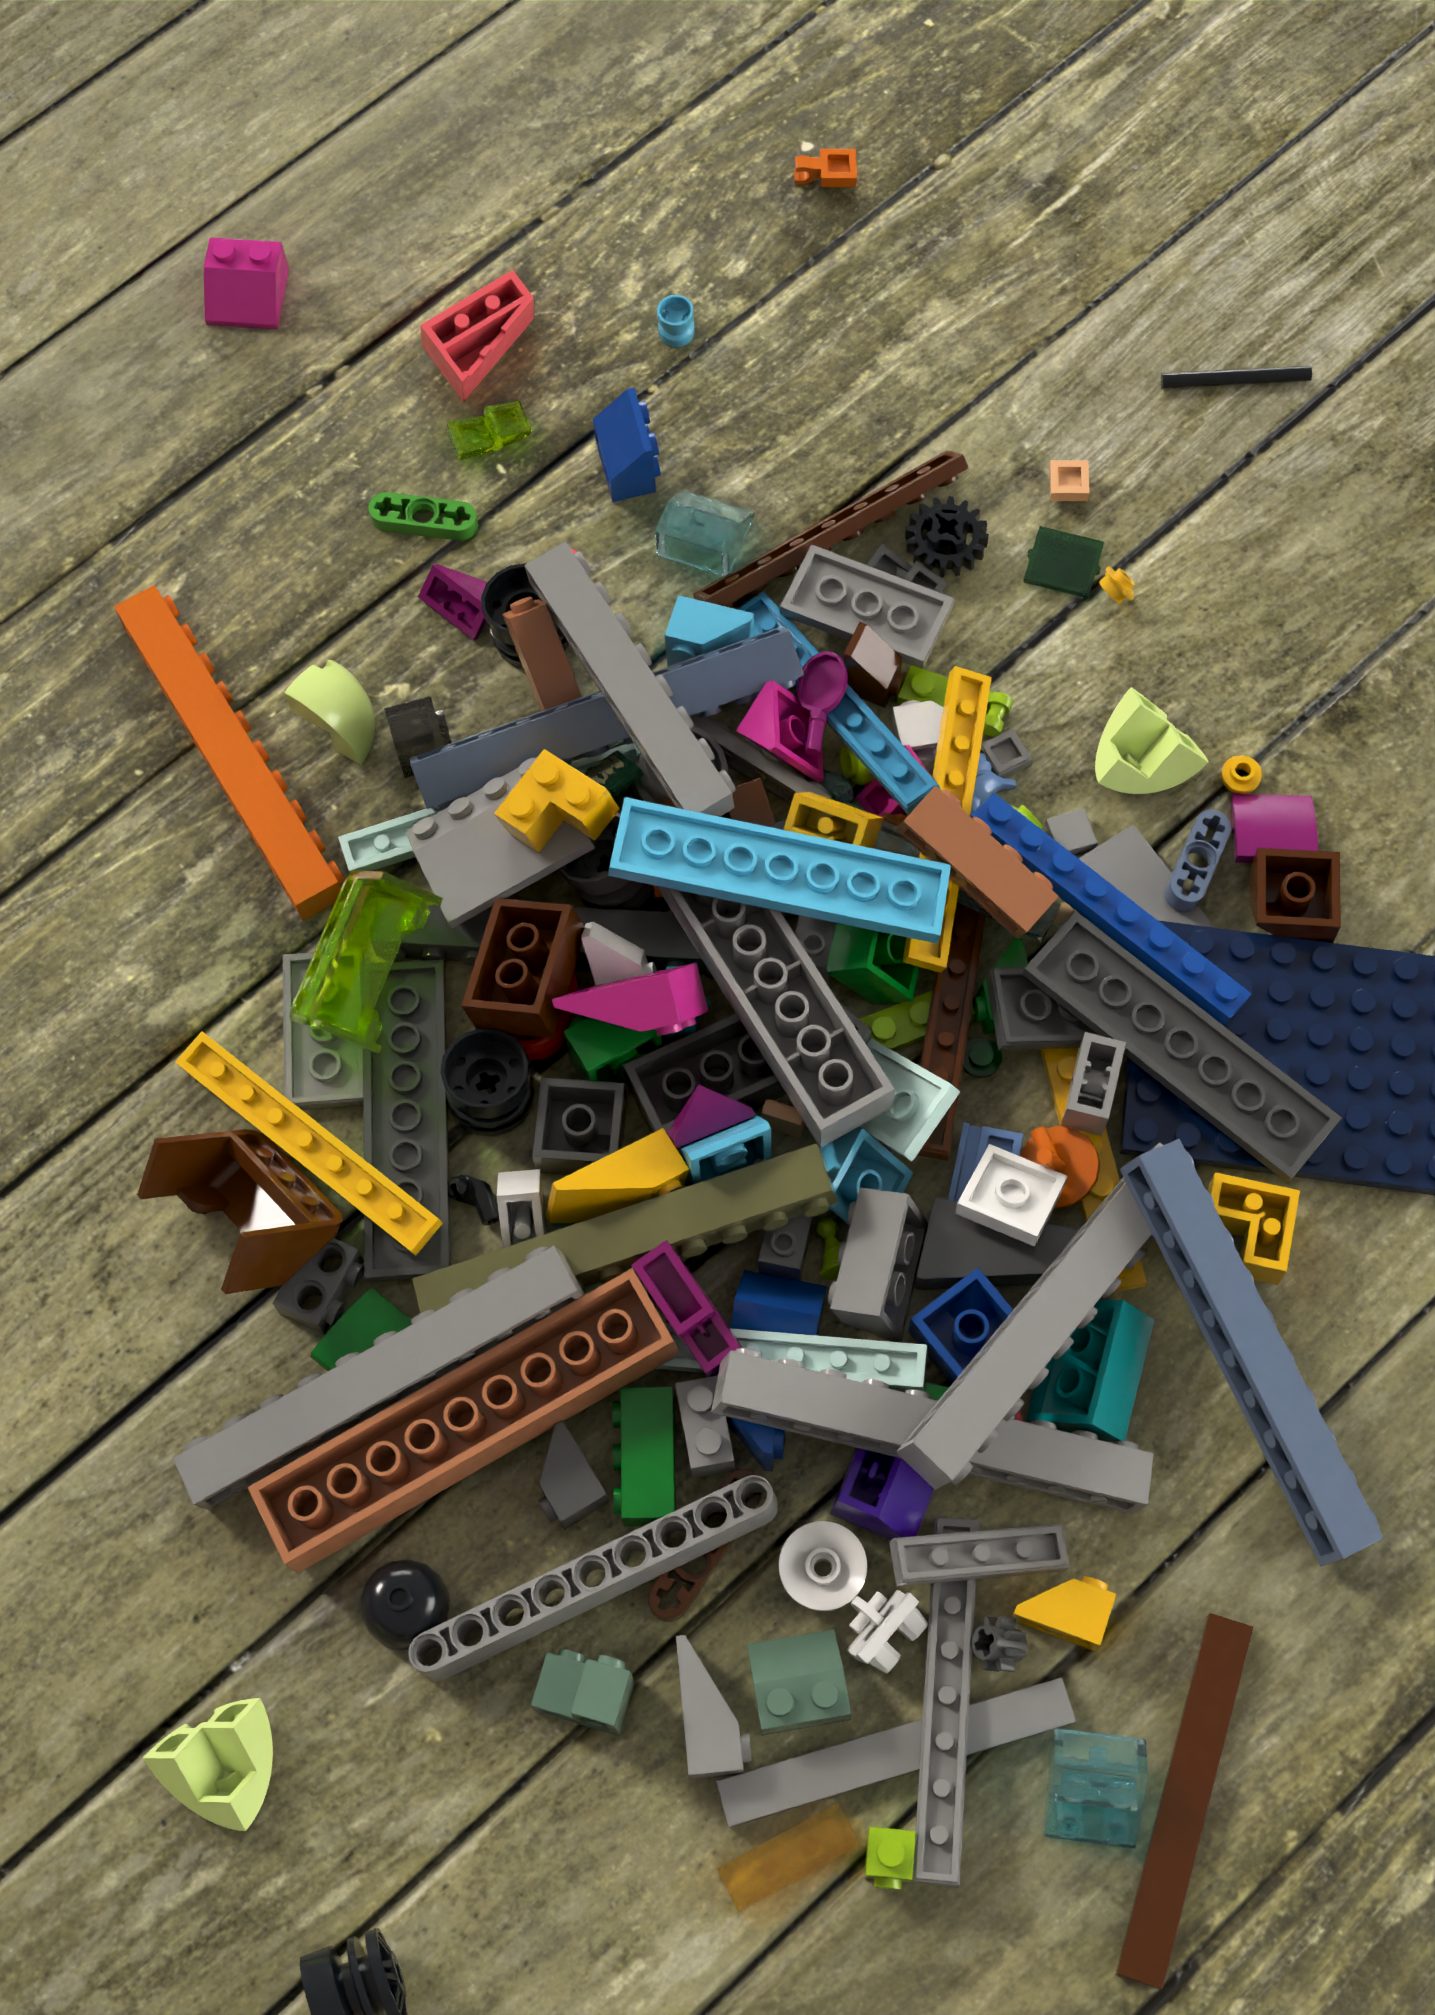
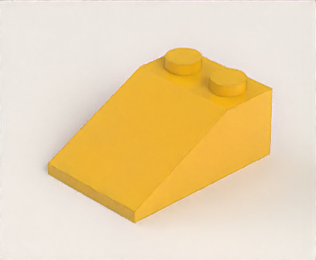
(618, 1180)

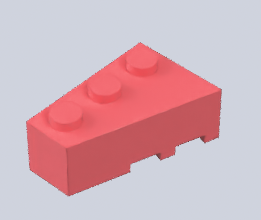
(478, 331)

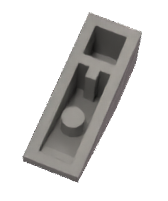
(710, 1727)

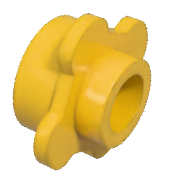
(1117, 585)

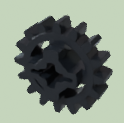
(946, 536)

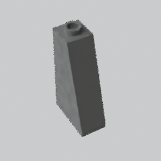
(959, 1246)

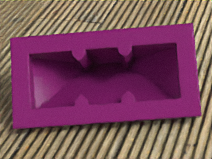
(455, 598)
(706, 1114)

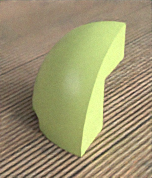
(336, 704)
(1144, 750)
(219, 1765)

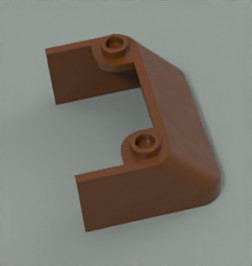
(258, 1188)

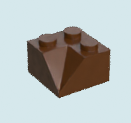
(1296, 893)

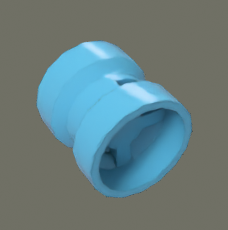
(675, 320)

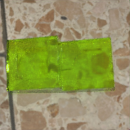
(494, 430)

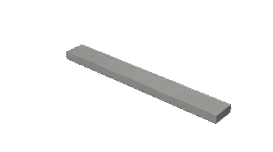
(945, 1725)
(887, 1754)

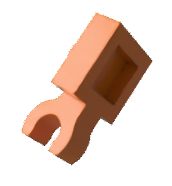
(832, 167)

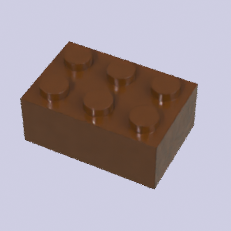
(523, 966)

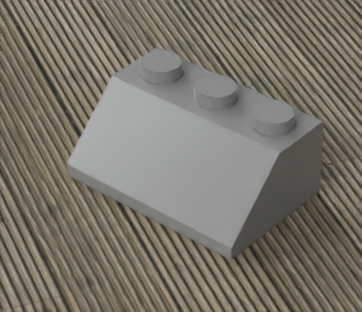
(879, 1263)

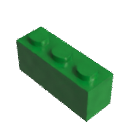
(645, 1454)

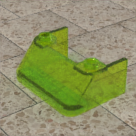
(357, 955)

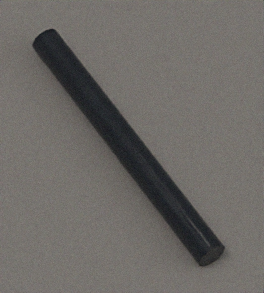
(1236, 376)

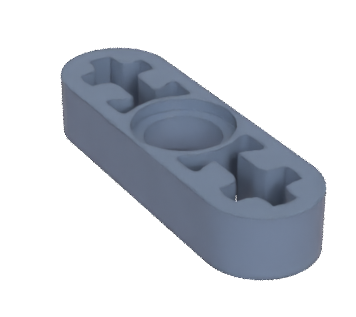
(1185, 869)

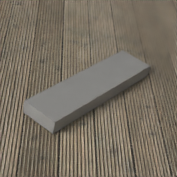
(979, 1554)

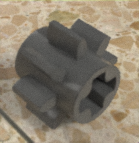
(999, 1644)

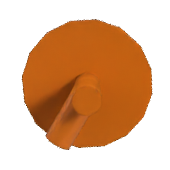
(1067, 1153)

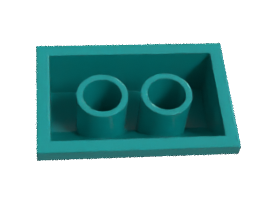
(1098, 1375)

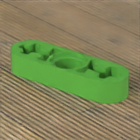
(398, 502)

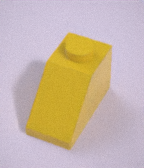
(1070, 1611)

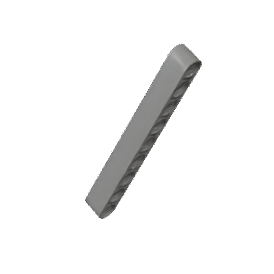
(572, 1578)

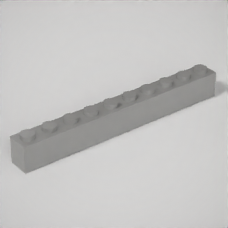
(1027, 1341)
(376, 1378)
(882, 1419)

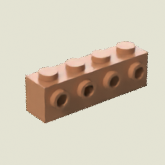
(978, 861)

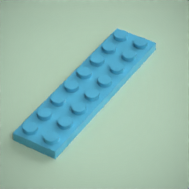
(780, 870)

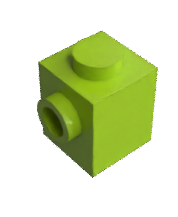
(889, 1857)

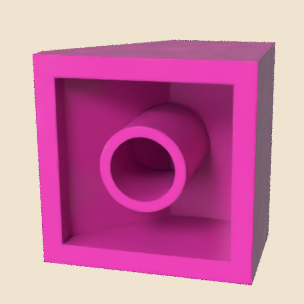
(244, 282)

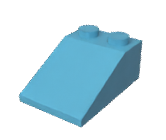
(727, 1149)

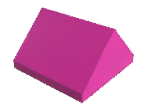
(781, 729)

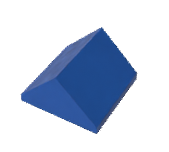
(777, 1304)

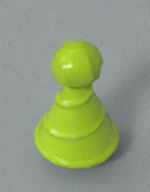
(828, 1230)

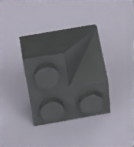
(577, 1123)

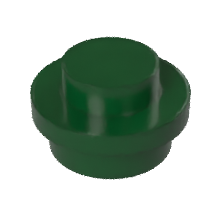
(982, 1057)

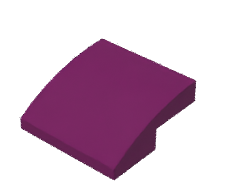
(1272, 823)

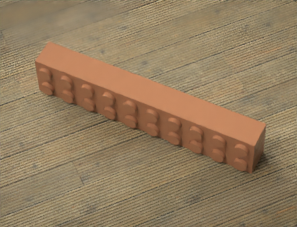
(462, 1421)

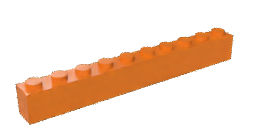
(230, 753)

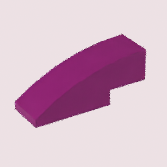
(686, 1307)

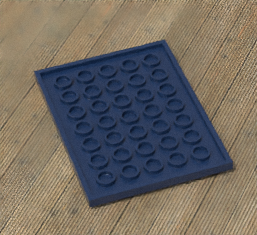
(1343, 1027)

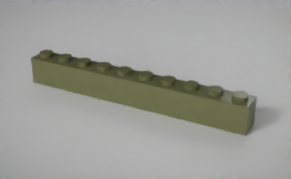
(687, 1218)

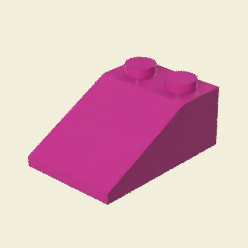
(645, 1002)

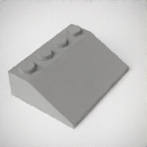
(475, 859)

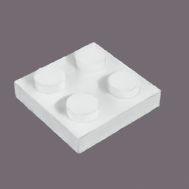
(1011, 1195)

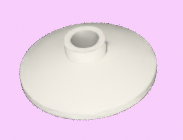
(826, 1543)

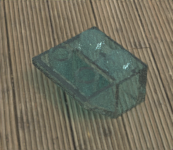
(1095, 1788)

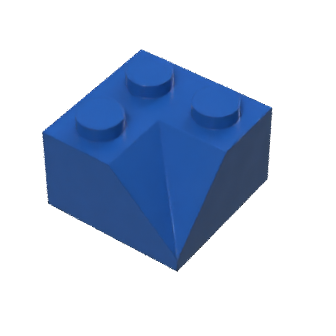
(960, 1323)

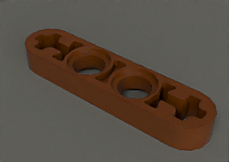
(684, 1597)

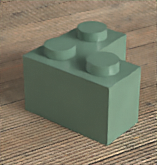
(585, 1692)

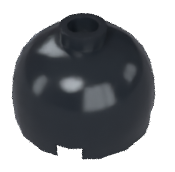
(403, 1602)

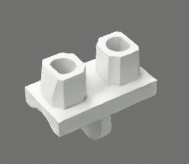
(896, 1614)

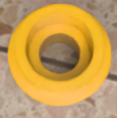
(1239, 784)

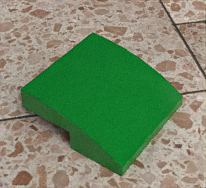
(358, 1328)

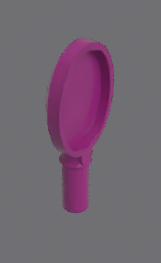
(820, 693)

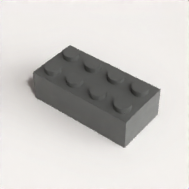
(713, 1057)

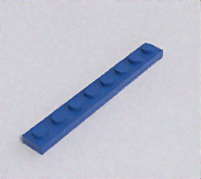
(1115, 913)

